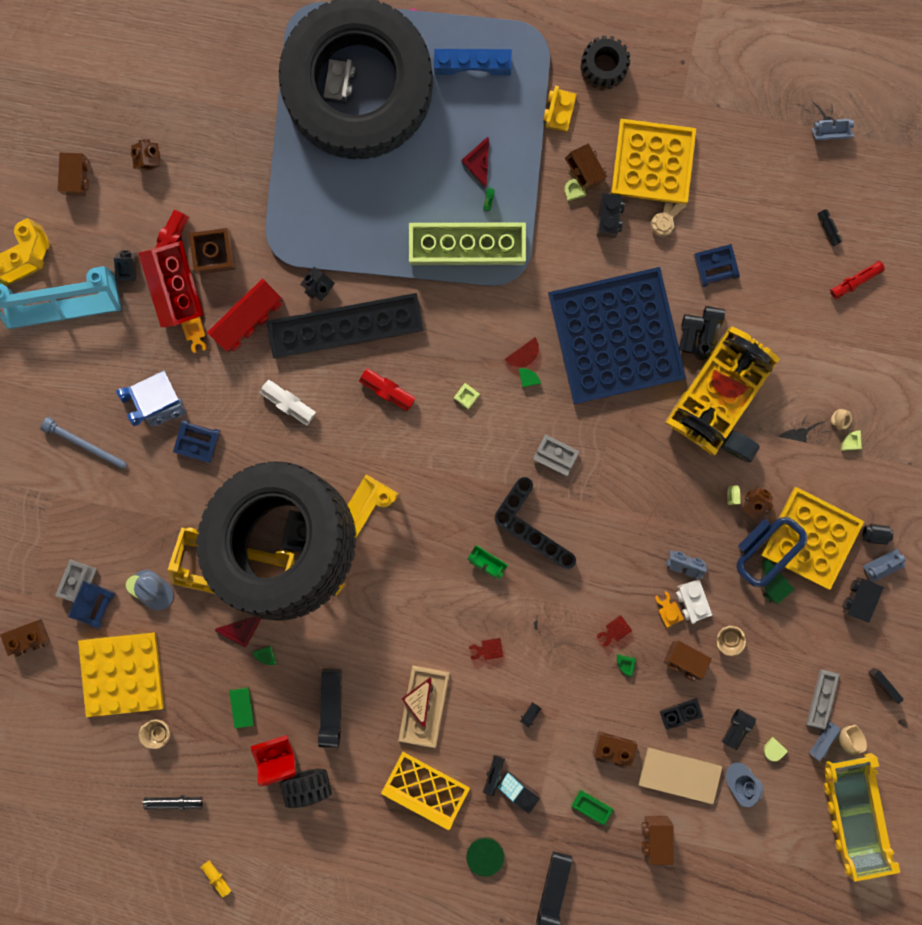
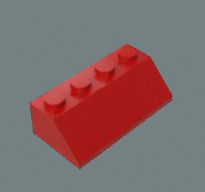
(171, 284)
(245, 316)

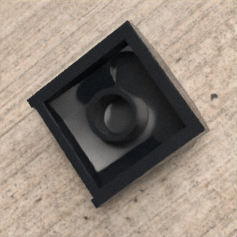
(295, 531)

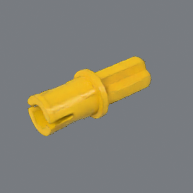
(215, 878)

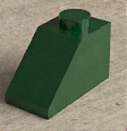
(778, 587)

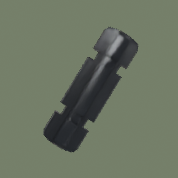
(830, 227)

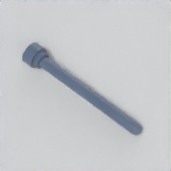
(50, 426)

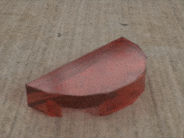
(524, 355)
(727, 386)

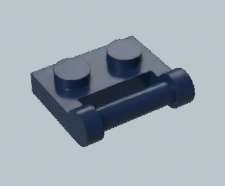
(715, 259)
(194, 447)
(85, 601)

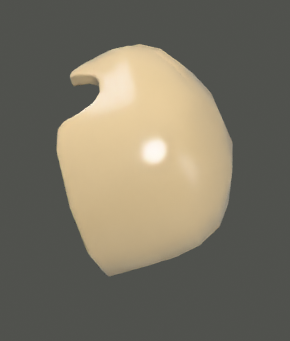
(731, 640)
(154, 734)
(852, 740)

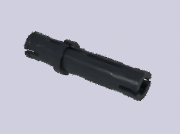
(173, 803)

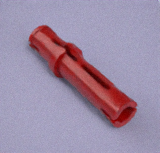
(851, 283)

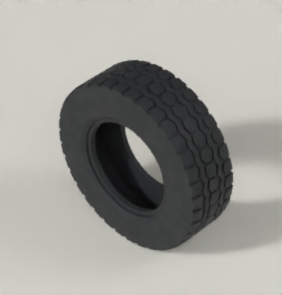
(345, 25)
(232, 517)

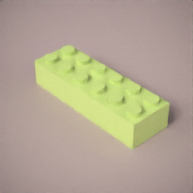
(467, 243)

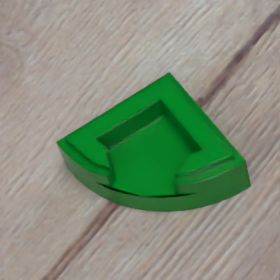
(488, 199)
(528, 377)
(265, 656)
(626, 664)

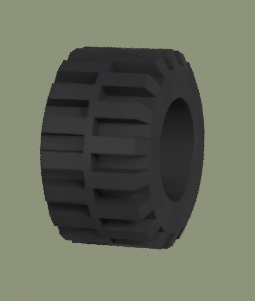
(605, 47)
(306, 788)

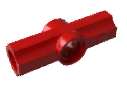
(173, 229)
(387, 389)

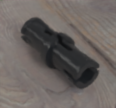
(493, 775)

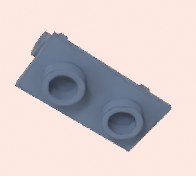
(825, 130)
(172, 412)
(678, 561)
(884, 565)

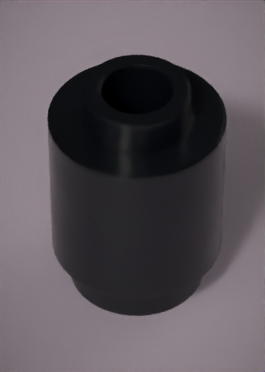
(877, 534)

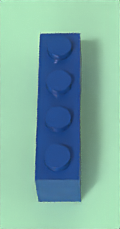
(486, 60)

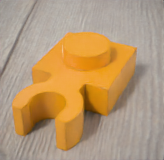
(194, 331)
(669, 612)

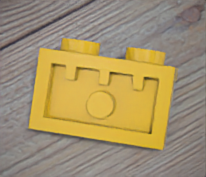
(560, 110)

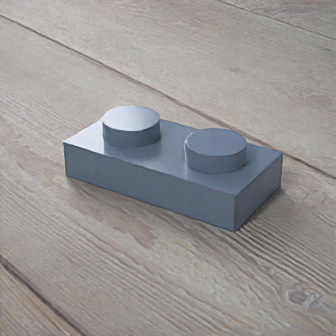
(822, 745)

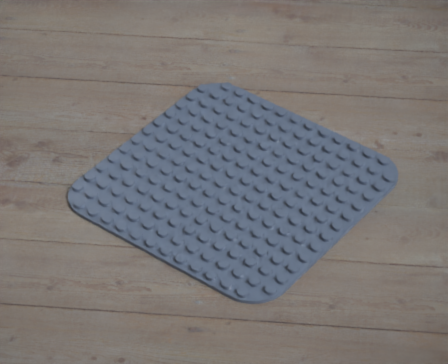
(359, 210)

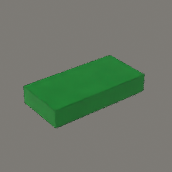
(241, 707)
(592, 807)

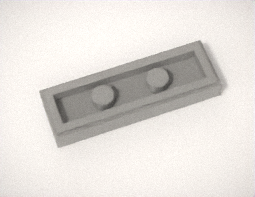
(822, 699)

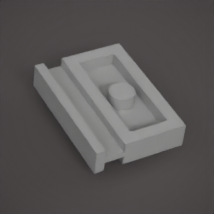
(556, 455)
(72, 579)

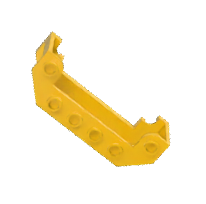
(27, 255)

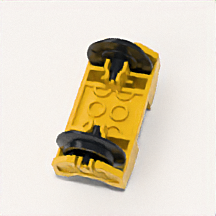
(706, 414)

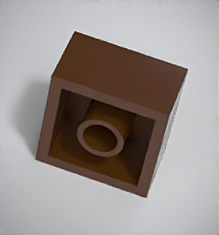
(212, 251)
(658, 841)

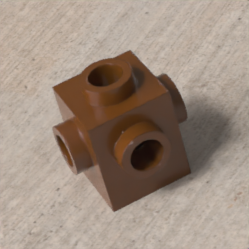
(145, 155)
(758, 503)

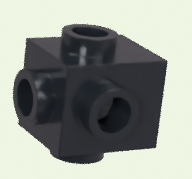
(317, 284)

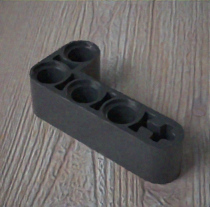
(330, 715)
(554, 889)

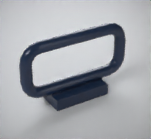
(758, 538)

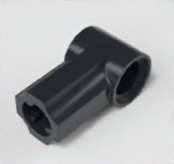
(712, 321)
(690, 328)
(740, 725)

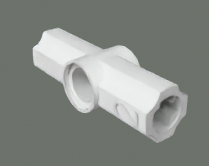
(287, 402)

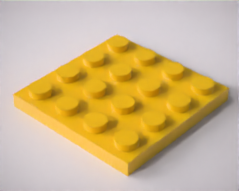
(653, 161)
(829, 540)
(120, 674)

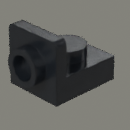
(125, 265)

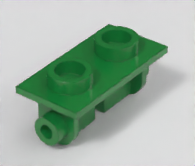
(482, 558)

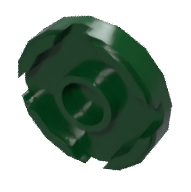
(485, 856)

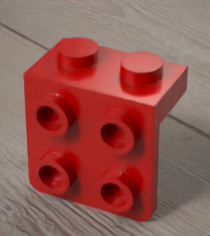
(274, 760)

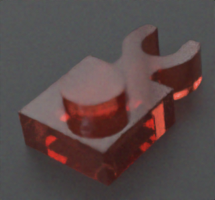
(617, 629)
(490, 649)

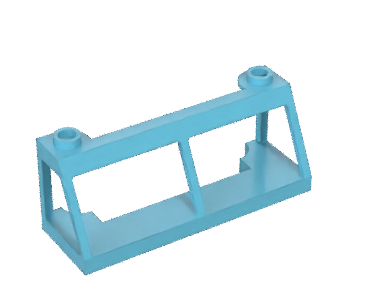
(98, 280)

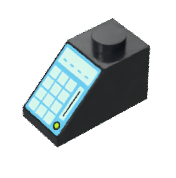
(518, 792)

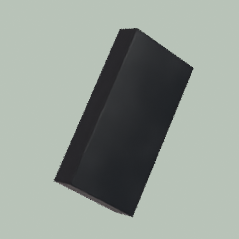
(886, 685)

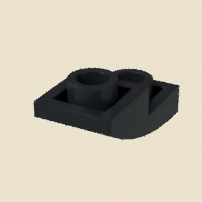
(681, 713)

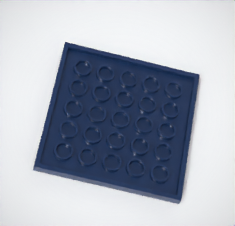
(616, 335)

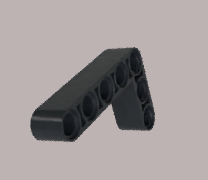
(528, 529)

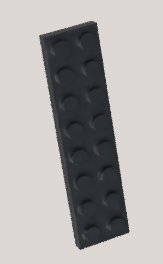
(344, 325)

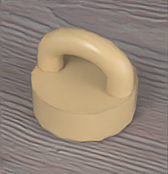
(841, 418)

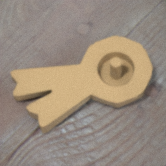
(663, 223)

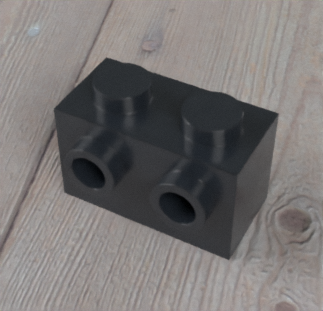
(609, 215)
(862, 599)

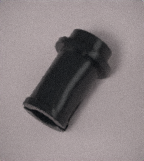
(701, 349)
(530, 715)

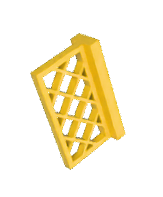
(417, 806)

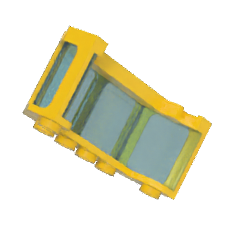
(859, 818)

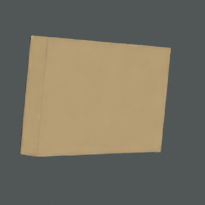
(411, 730)
(680, 775)

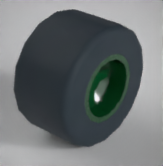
(740, 446)

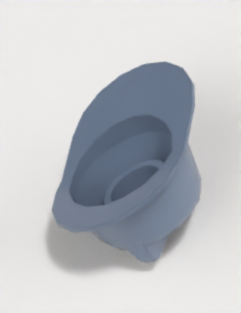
(153, 590)
(744, 784)

